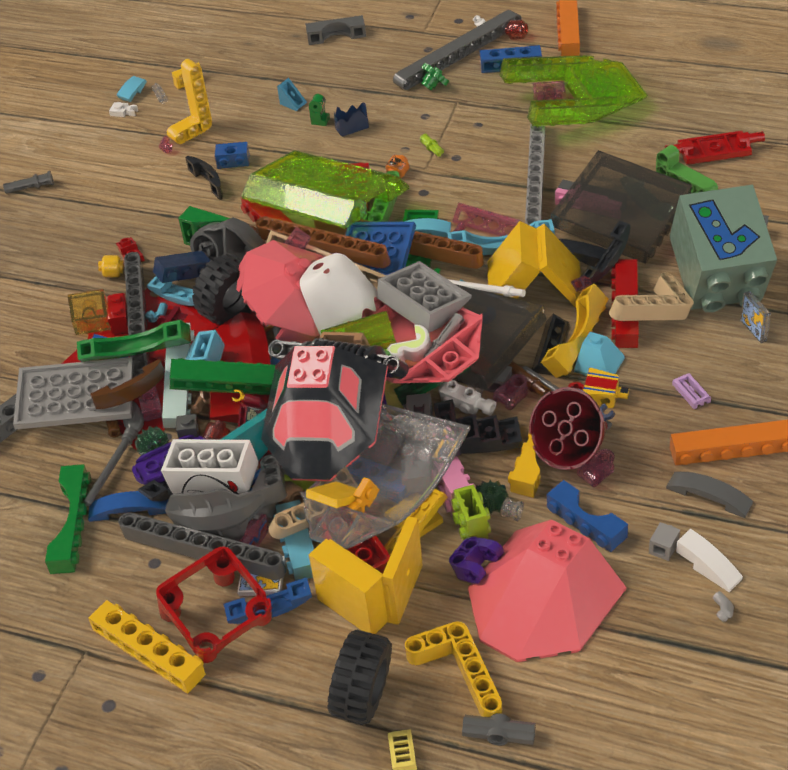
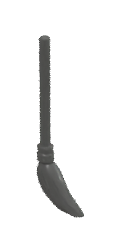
(133, 427)

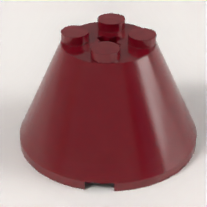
(567, 428)

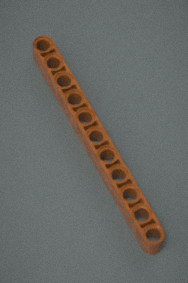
(431, 247)

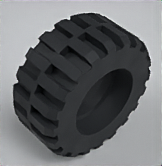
(216, 290)
(359, 677)

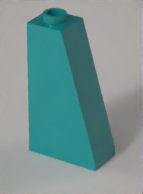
(251, 431)

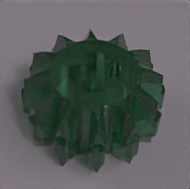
(150, 440)
(493, 495)

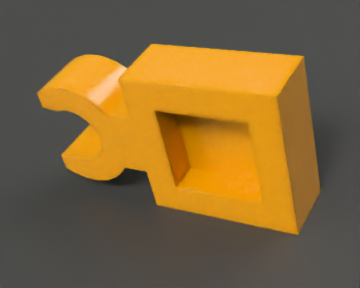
(364, 495)

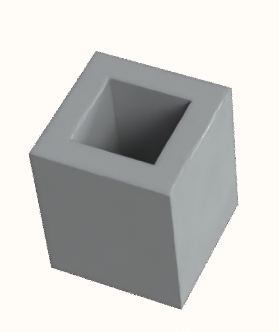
(664, 541)

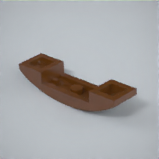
(130, 389)

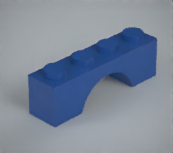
(605, 530)

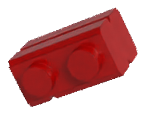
(117, 313)

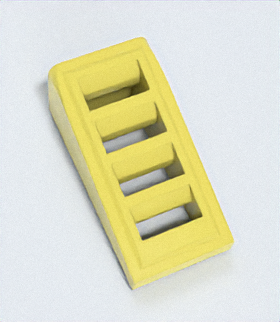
(406, 765)

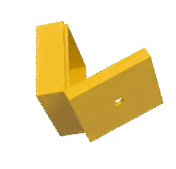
(526, 254)
(361, 591)

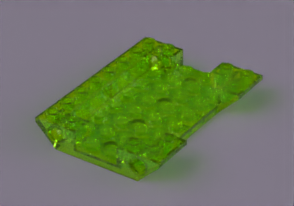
(320, 188)

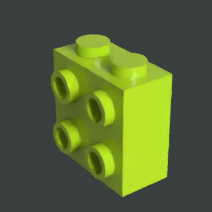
(470, 513)

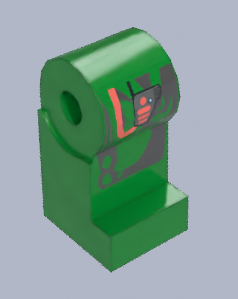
(317, 111)

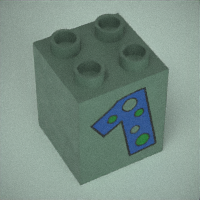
(722, 246)

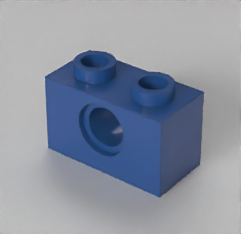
(232, 155)

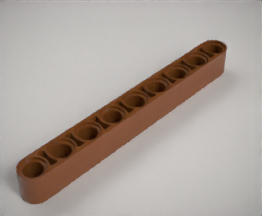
(355, 249)

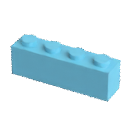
(297, 548)

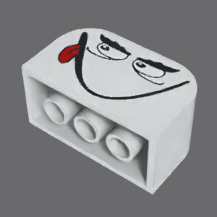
(210, 465)

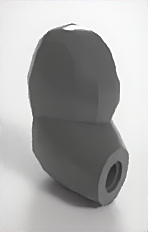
(226, 237)

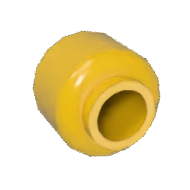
(111, 266)

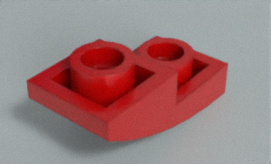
(127, 246)

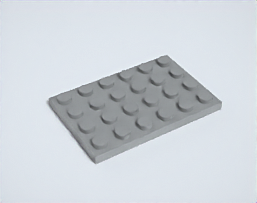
(62, 393)

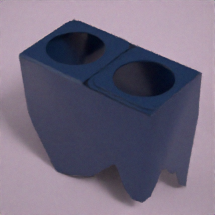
(352, 120)

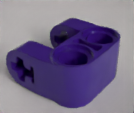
(470, 555)

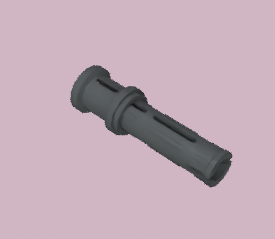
(35, 181)

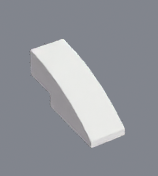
(708, 560)

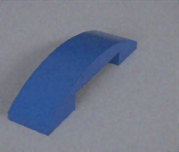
(123, 503)
(282, 602)

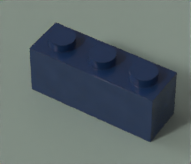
(180, 266)

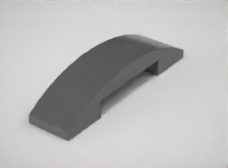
(712, 489)

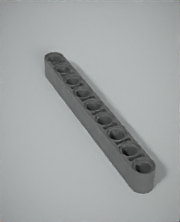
(198, 544)

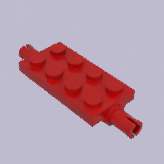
(717, 146)

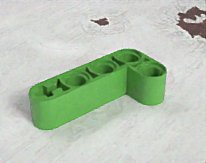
(668, 164)

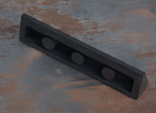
(552, 336)

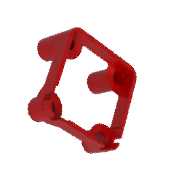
(222, 564)

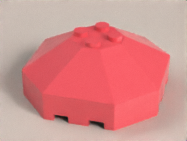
(273, 290)

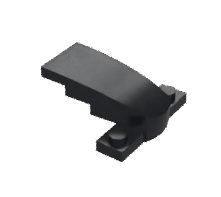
(485, 433)

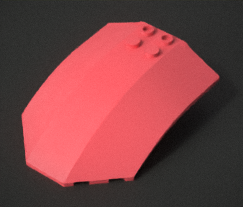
(447, 359)

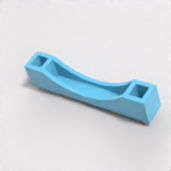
(491, 244)

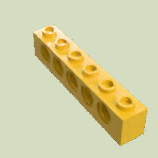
(147, 646)

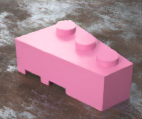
(453, 479)

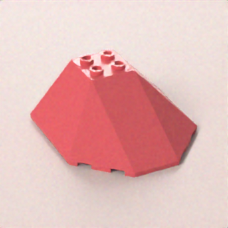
(544, 593)

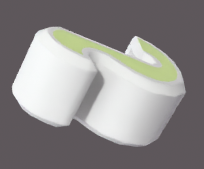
(414, 349)

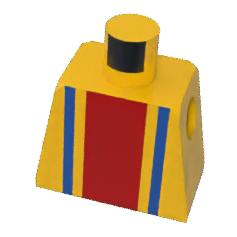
(604, 387)

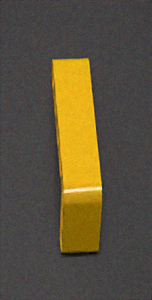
(198, 103)
(450, 644)

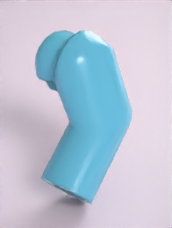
(152, 317)

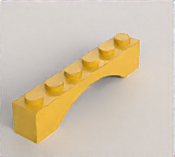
(589, 306)
(526, 475)

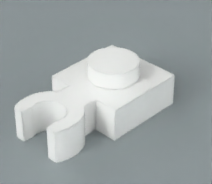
(121, 109)

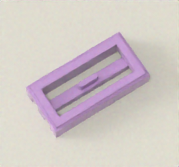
(688, 392)

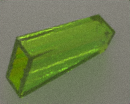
(375, 328)

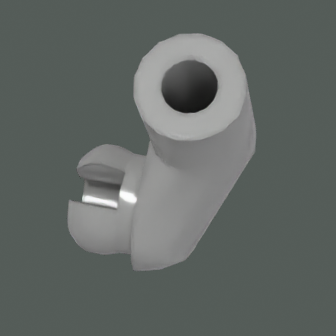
(725, 605)

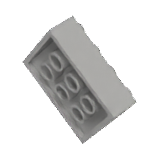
(422, 295)

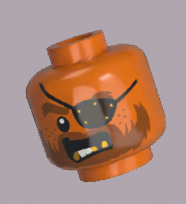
(398, 163)

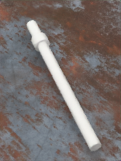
(508, 291)

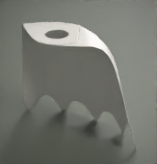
(338, 294)

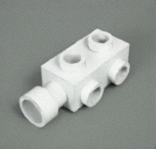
(465, 402)

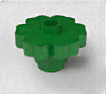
(433, 77)

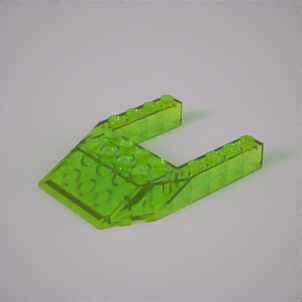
(596, 85)

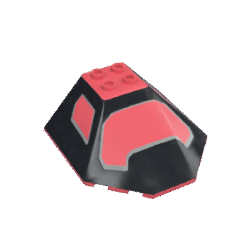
(322, 410)

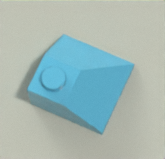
(598, 353)

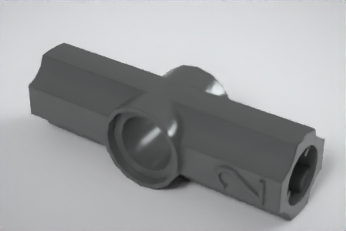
(498, 729)

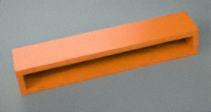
(568, 27)
(729, 442)

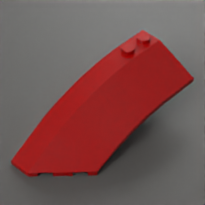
(245, 343)

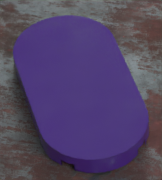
(149, 465)

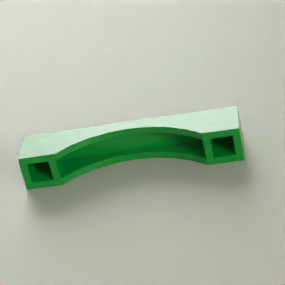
(161, 337)
(63, 551)

